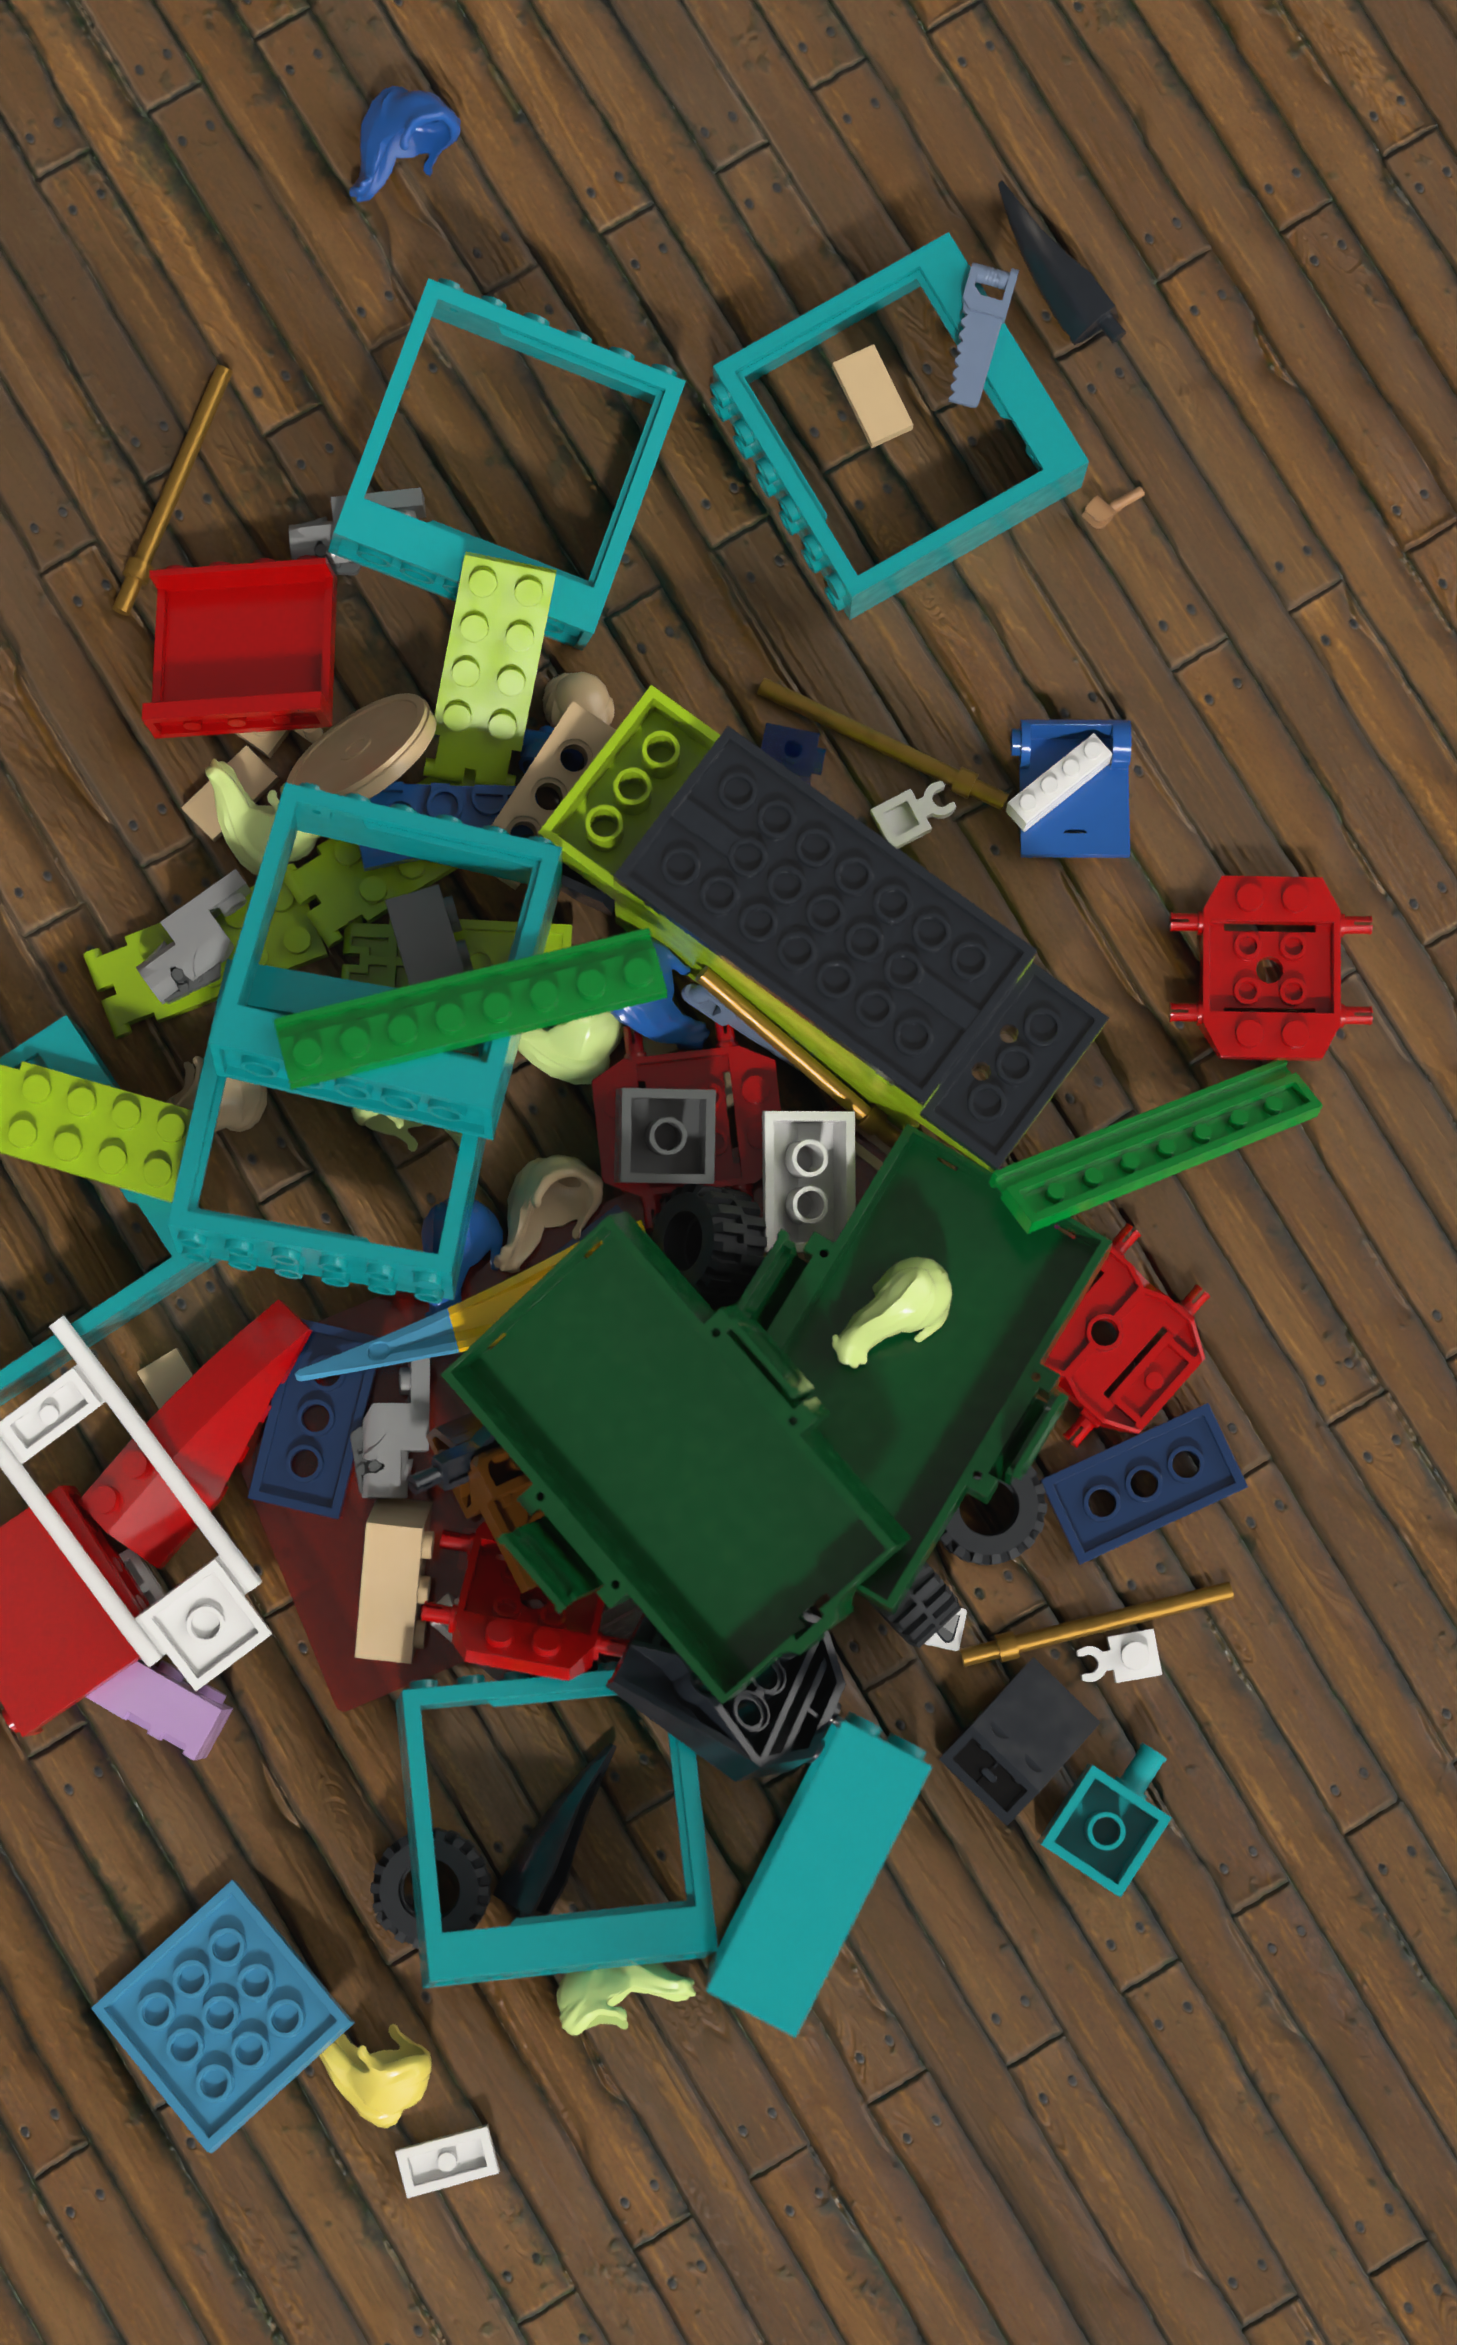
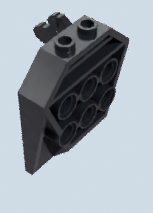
(756, 1733)

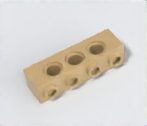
(576, 731)

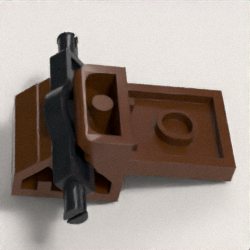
(481, 1479)

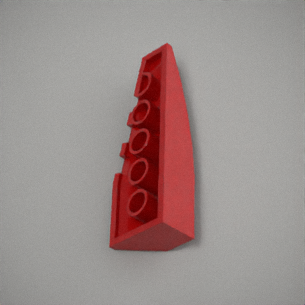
(204, 1434)

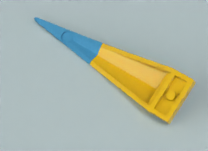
(443, 1332)

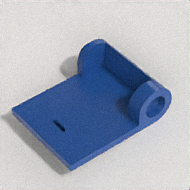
(1096, 808)

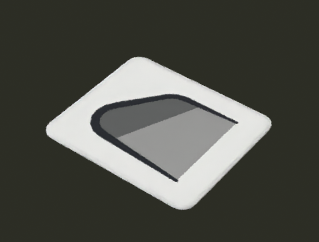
(950, 1634)

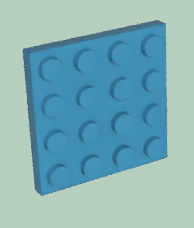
(222, 2016)

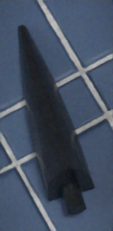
(1065, 285)
(546, 1857)

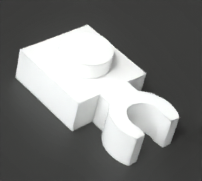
(905, 817)
(1128, 1656)

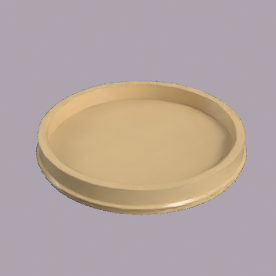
(368, 747)

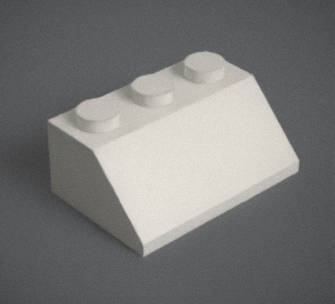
(807, 1174)

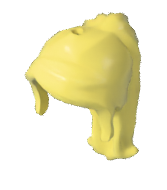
(379, 2082)

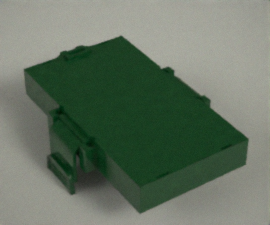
(963, 1398)
(672, 1460)

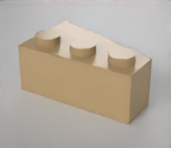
(394, 1580)

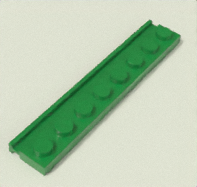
(469, 1008)
(1154, 1145)

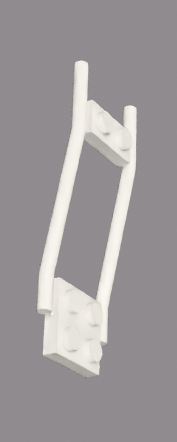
(206, 1617)

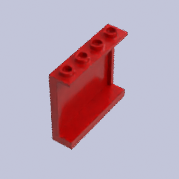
(243, 648)
(52, 1627)

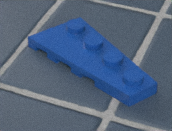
(471, 804)

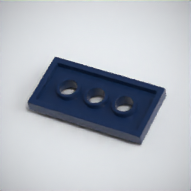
(287, 1435)
(1135, 1515)

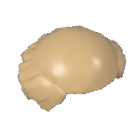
(580, 688)

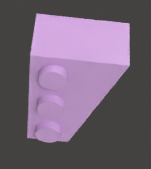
(166, 1706)

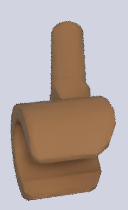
(1099, 513)

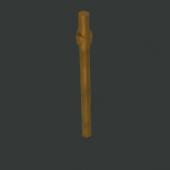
(137, 567)
(963, 781)
(868, 1116)
(1008, 1646)

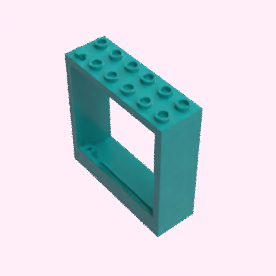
(1009, 386)
(434, 553)
(69, 1051)
(435, 1090)
(300, 1249)
(817, 1873)
(560, 1940)

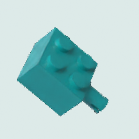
(1107, 1822)

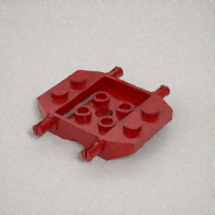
(1306, 960)
(753, 1091)
(1137, 1315)
(501, 1632)

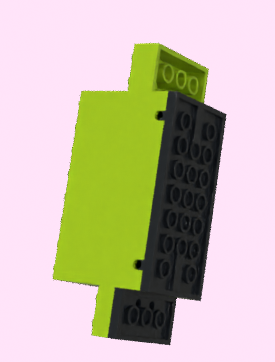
(823, 929)

